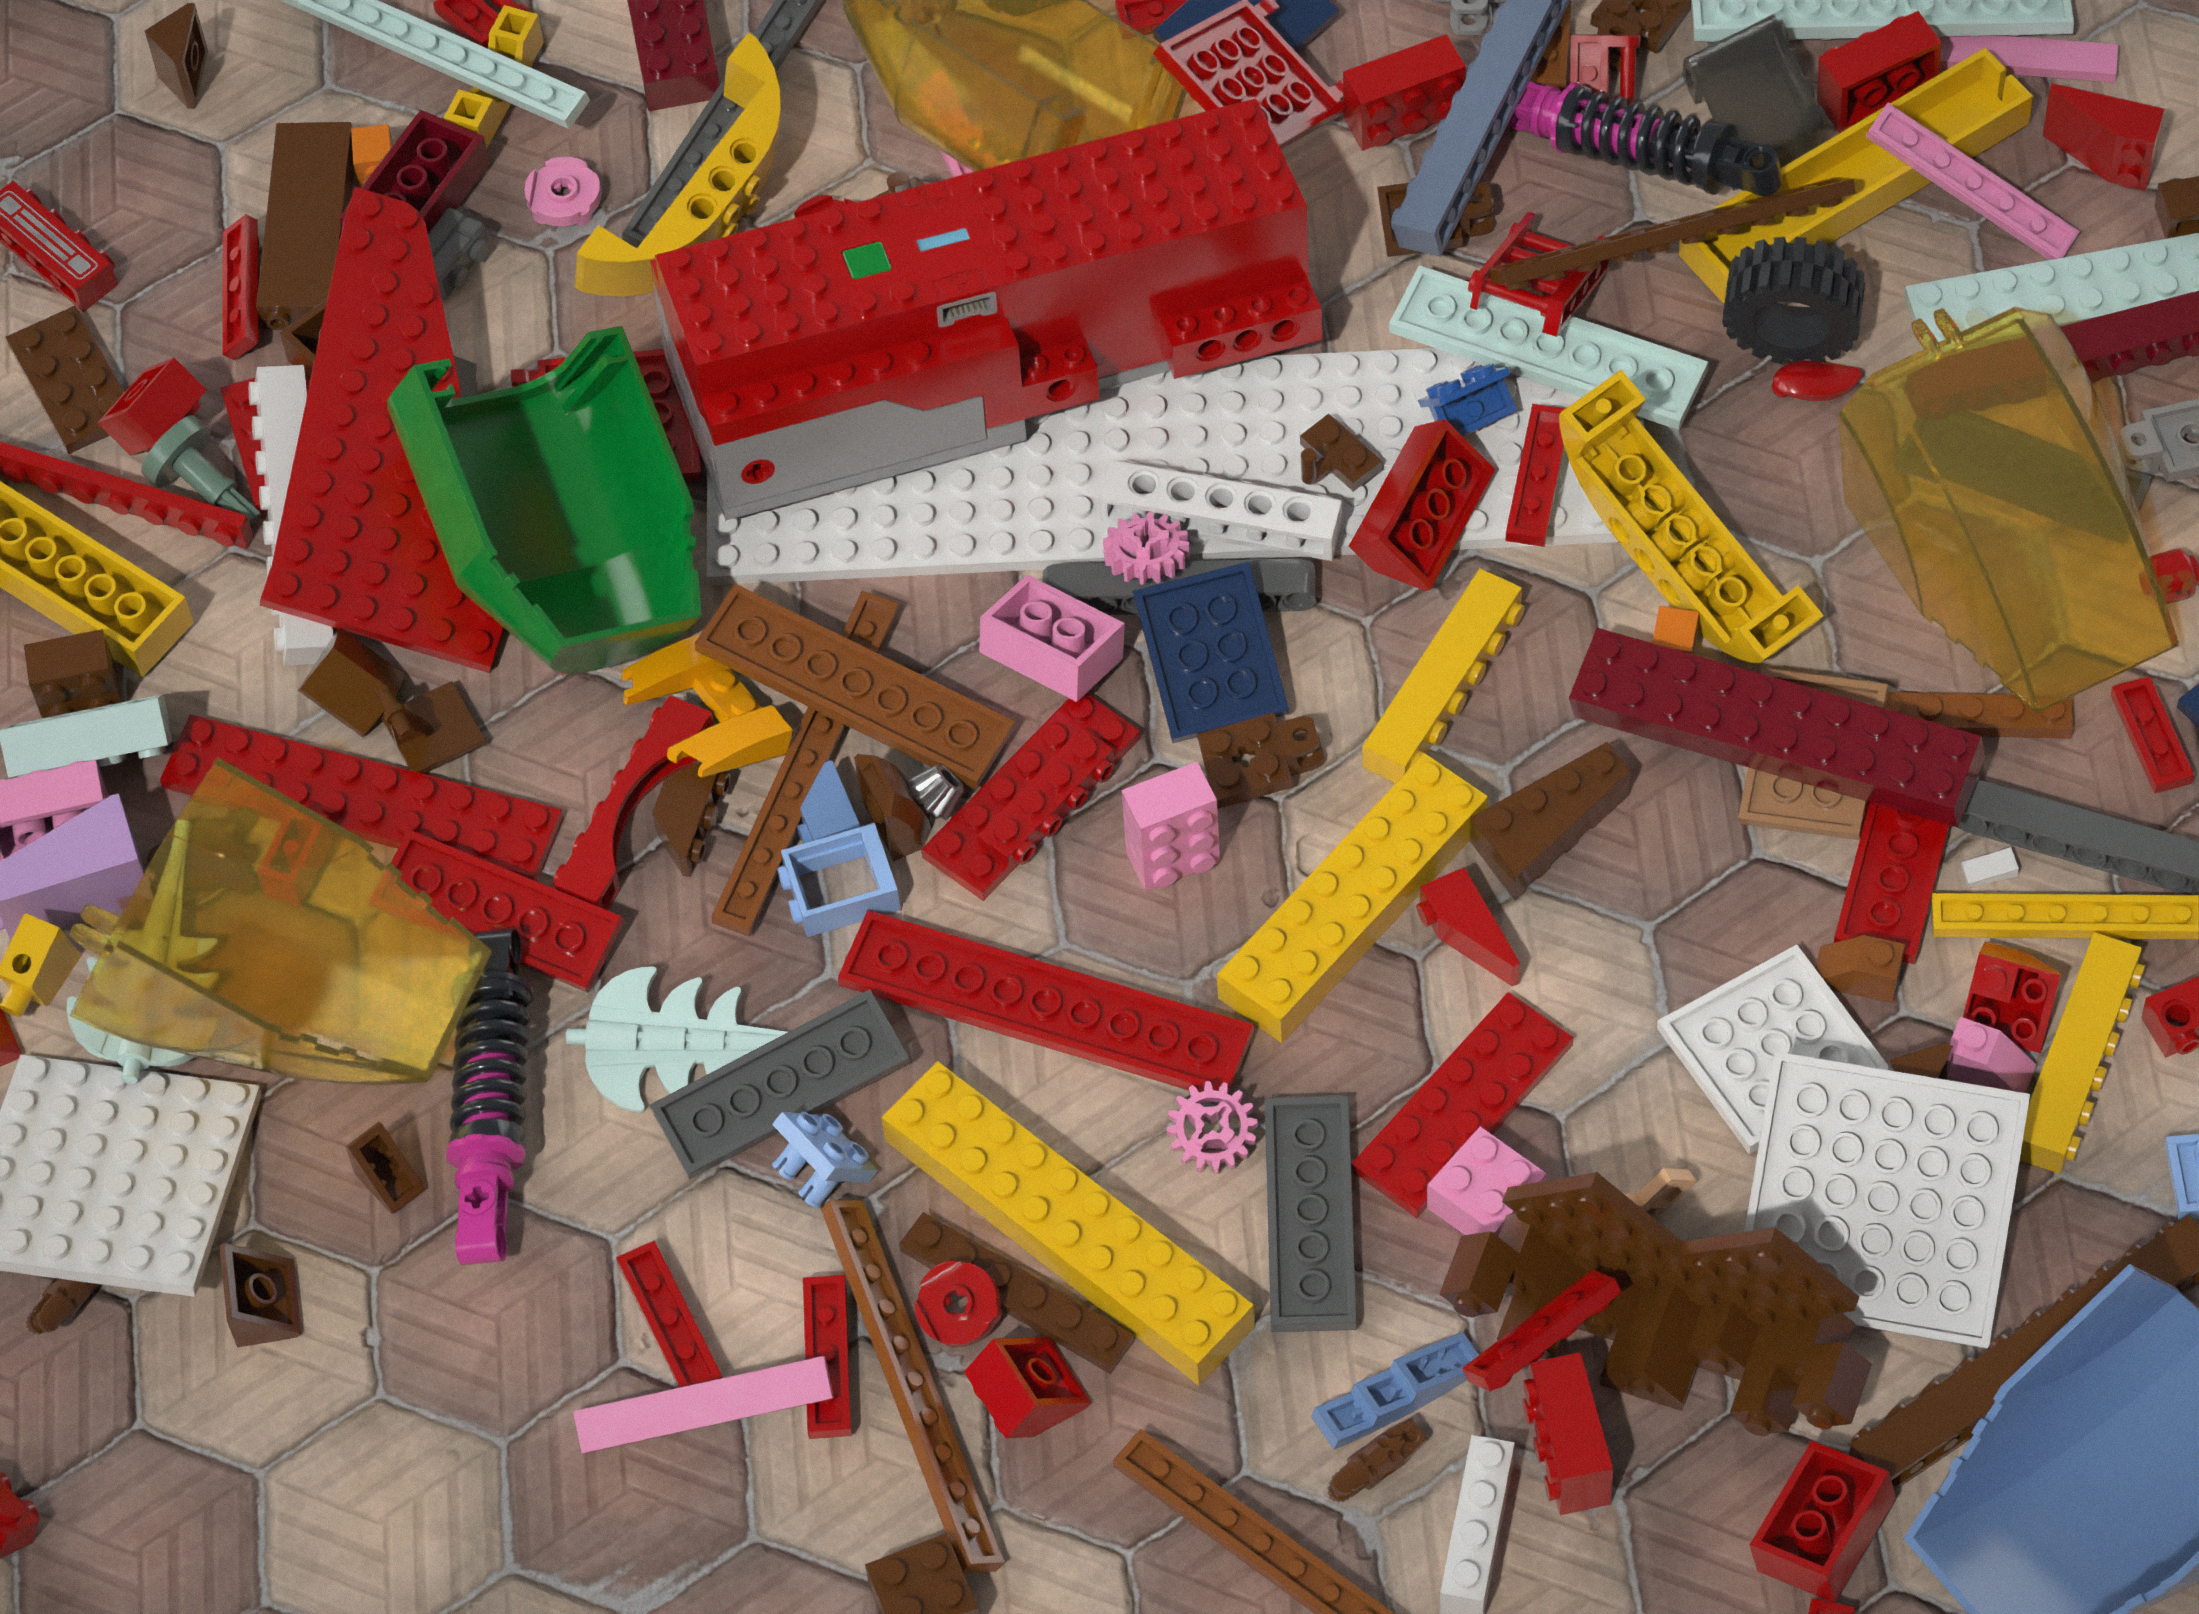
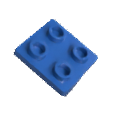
(1472, 401)

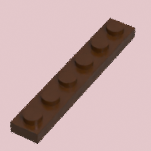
(1024, 1295)

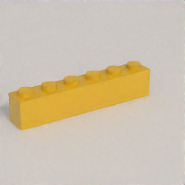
(1444, 675)
(2078, 1052)

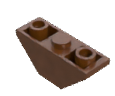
(686, 812)

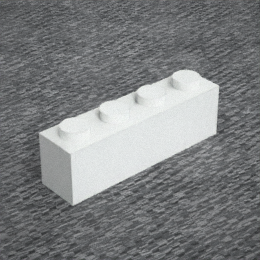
(1477, 1526)

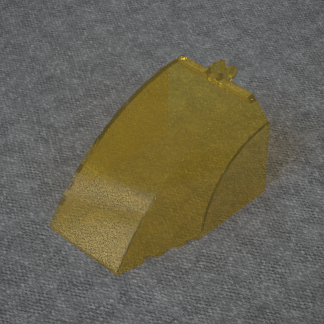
(2006, 505)
(278, 947)

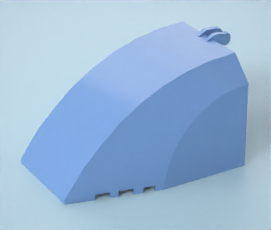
(2081, 1469)

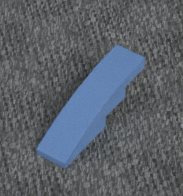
(1395, 1392)

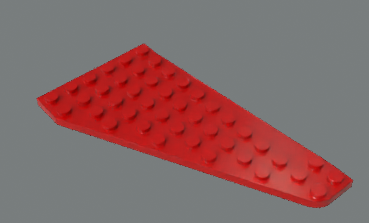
(353, 521)

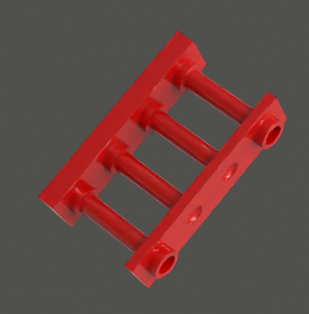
(1562, 296)

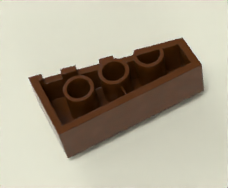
(1548, 817)

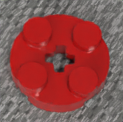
(980, 1312)

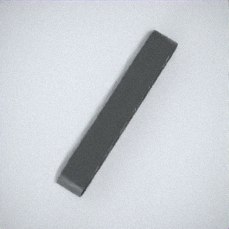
(1279, 583)
(2083, 837)

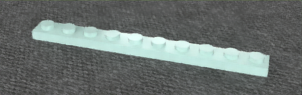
(453, 56)

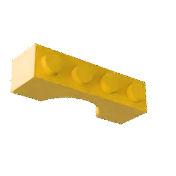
(515, 36)

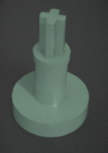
(180, 455)

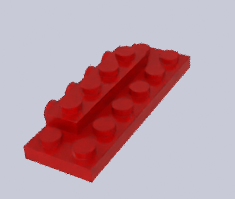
(1031, 795)

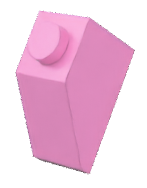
(1988, 1058)

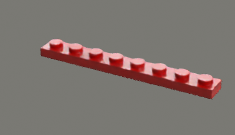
(125, 496)

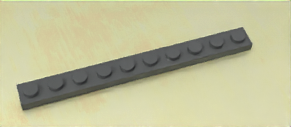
(777, 35)

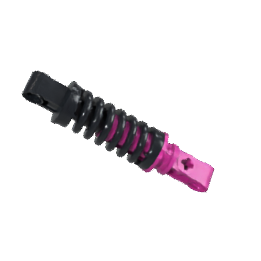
(1647, 139)
(489, 1099)

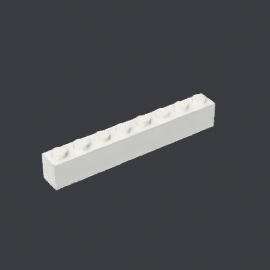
(280, 404)

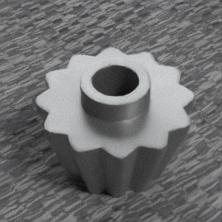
(937, 791)

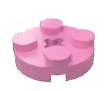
(568, 209)

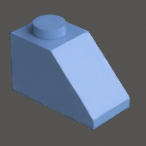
(826, 807)

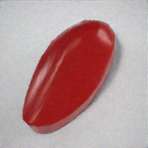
(1815, 380)

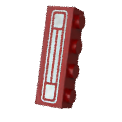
(53, 248)

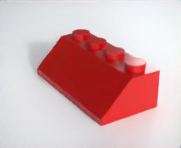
(1422, 505)

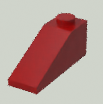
(1466, 924)

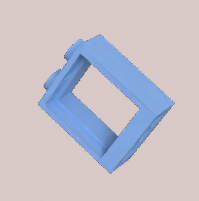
(830, 852)

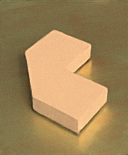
(1663, 1190)

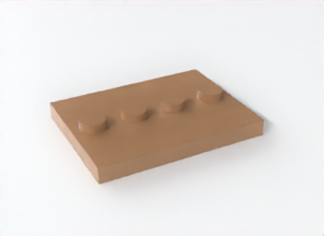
(1799, 807)

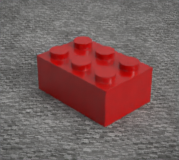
(1877, 69)
(1402, 91)
(1568, 1434)
(1822, 1521)

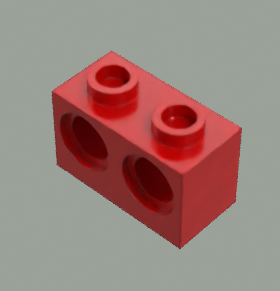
(2174, 1004)

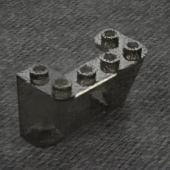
(1759, 88)

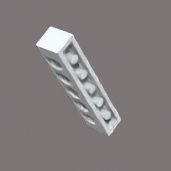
(1233, 524)

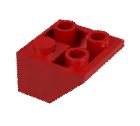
(2012, 994)

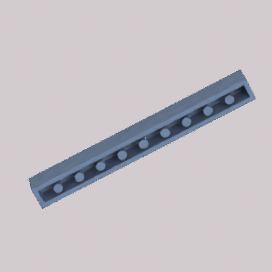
(1475, 123)

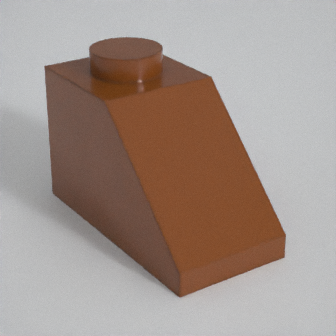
(1862, 967)

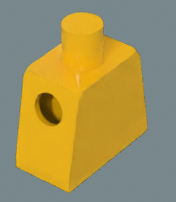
(35, 964)

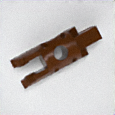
(59, 1301)
(1376, 1461)

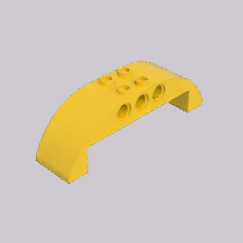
(714, 196)
(1673, 529)

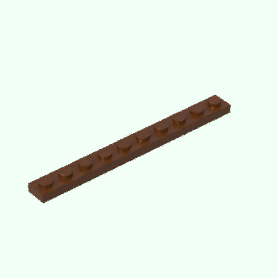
(1659, 236)

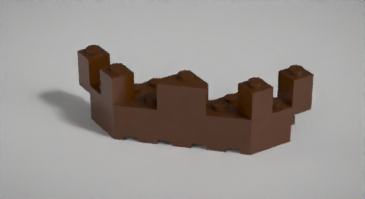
(1717, 1303)

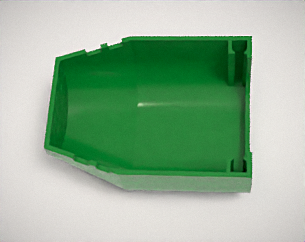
(558, 504)

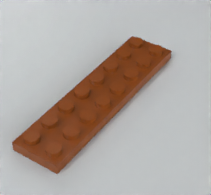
(854, 685)

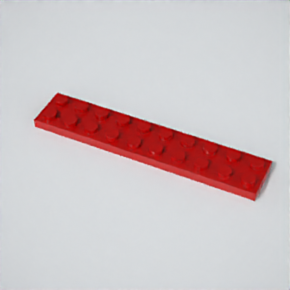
(372, 797)
(1045, 1004)

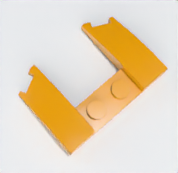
(745, 728)

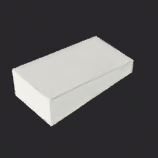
(1990, 868)

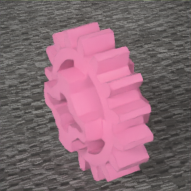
(1146, 548)
(1198, 1115)

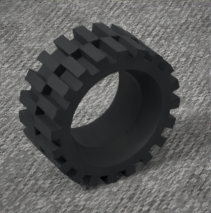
(1796, 275)

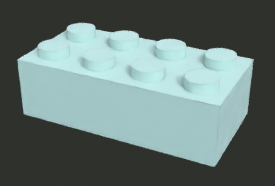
(88, 735)

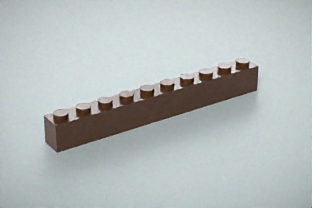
(1948, 1410)

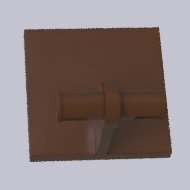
(430, 727)

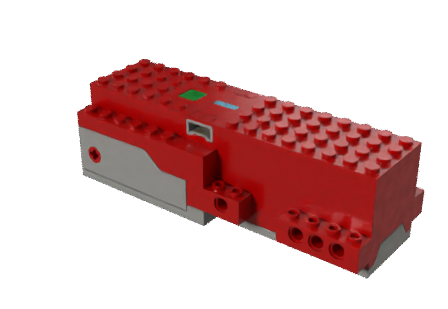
(981, 302)

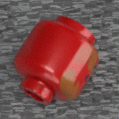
(2177, 574)

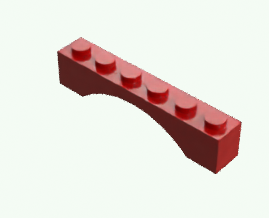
(593, 863)

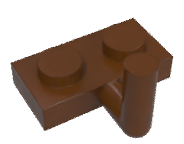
(1336, 452)

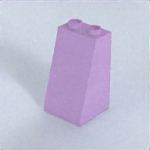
(74, 865)

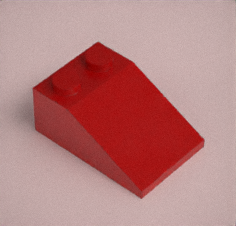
(2105, 133)

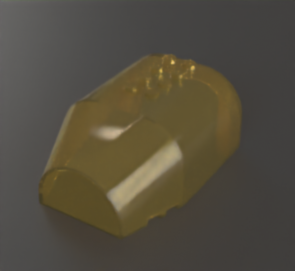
(1012, 74)

